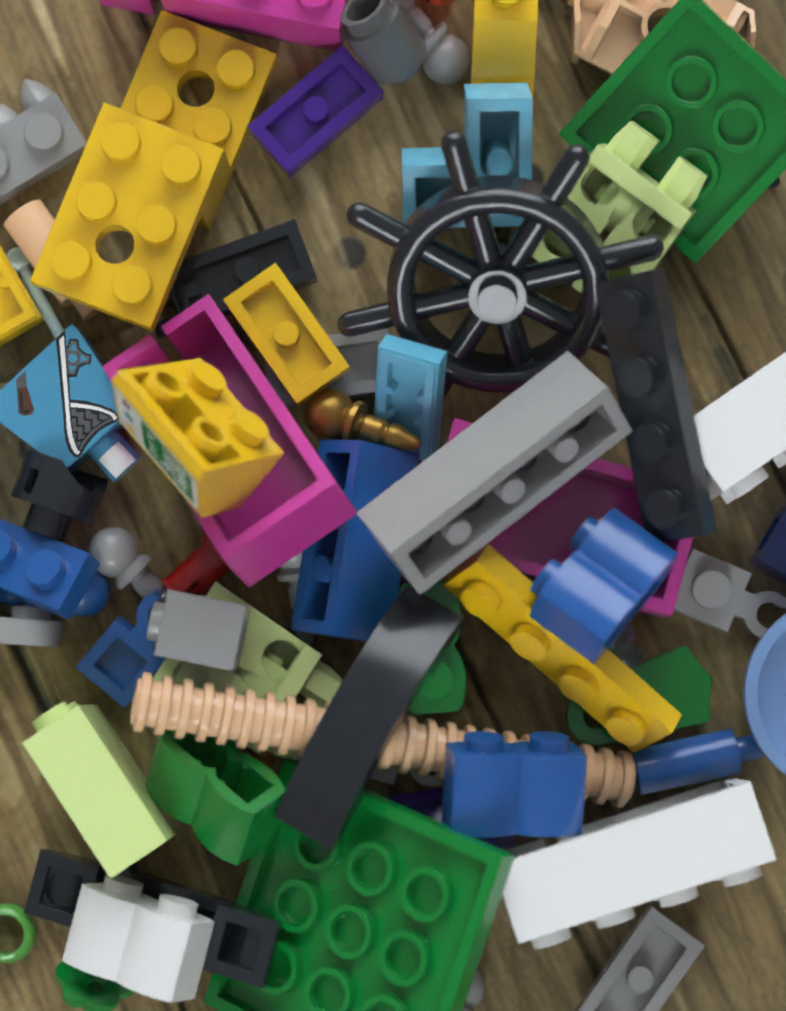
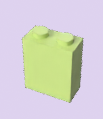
(99, 785)

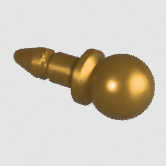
(334, 415)

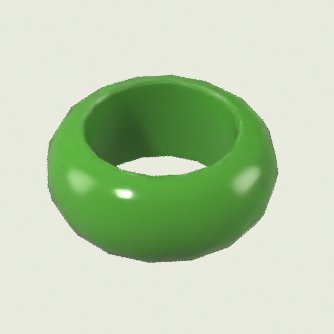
(29, 929)

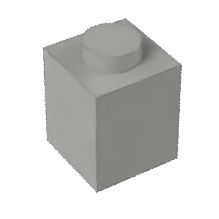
(199, 629)

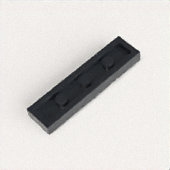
(656, 405)

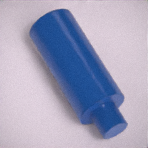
(693, 760)

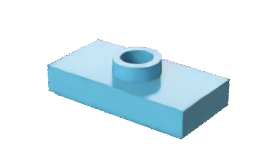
(411, 389)

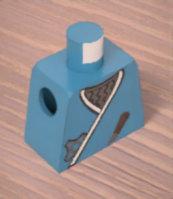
(68, 407)

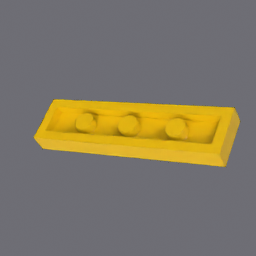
(606, 690)

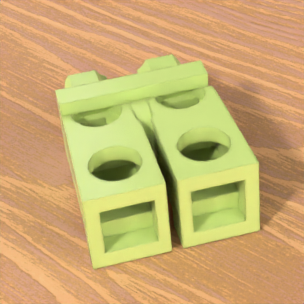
(628, 200)
(269, 662)

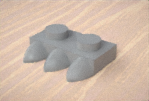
(36, 140)

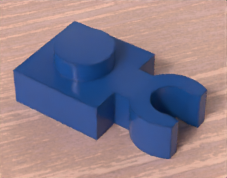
(123, 654)

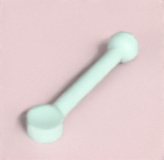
(22, 267)

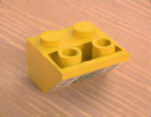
(196, 432)

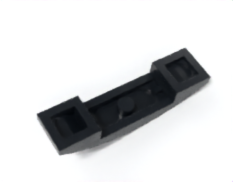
(366, 716)
(241, 937)

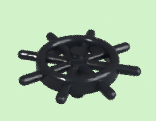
(497, 280)

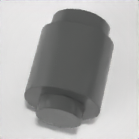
(383, 39)

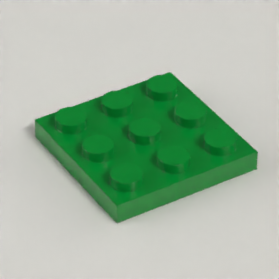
(704, 101)

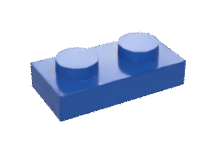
(43, 570)

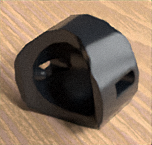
(56, 495)

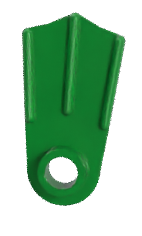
(674, 677)

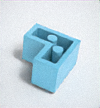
(498, 139)

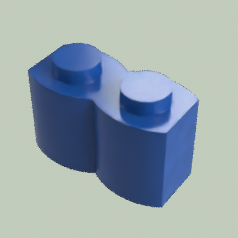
(600, 583)
(515, 786)

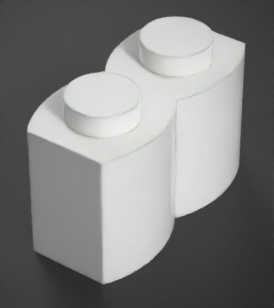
(139, 939)

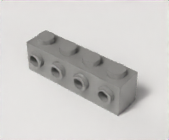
(495, 471)

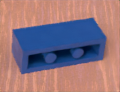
(346, 575)

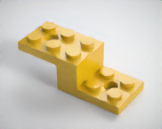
(154, 171)

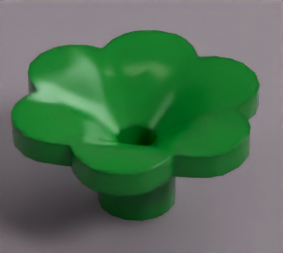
(88, 990)

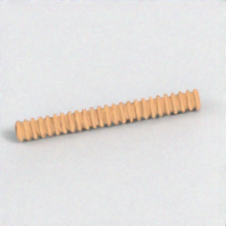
(291, 726)

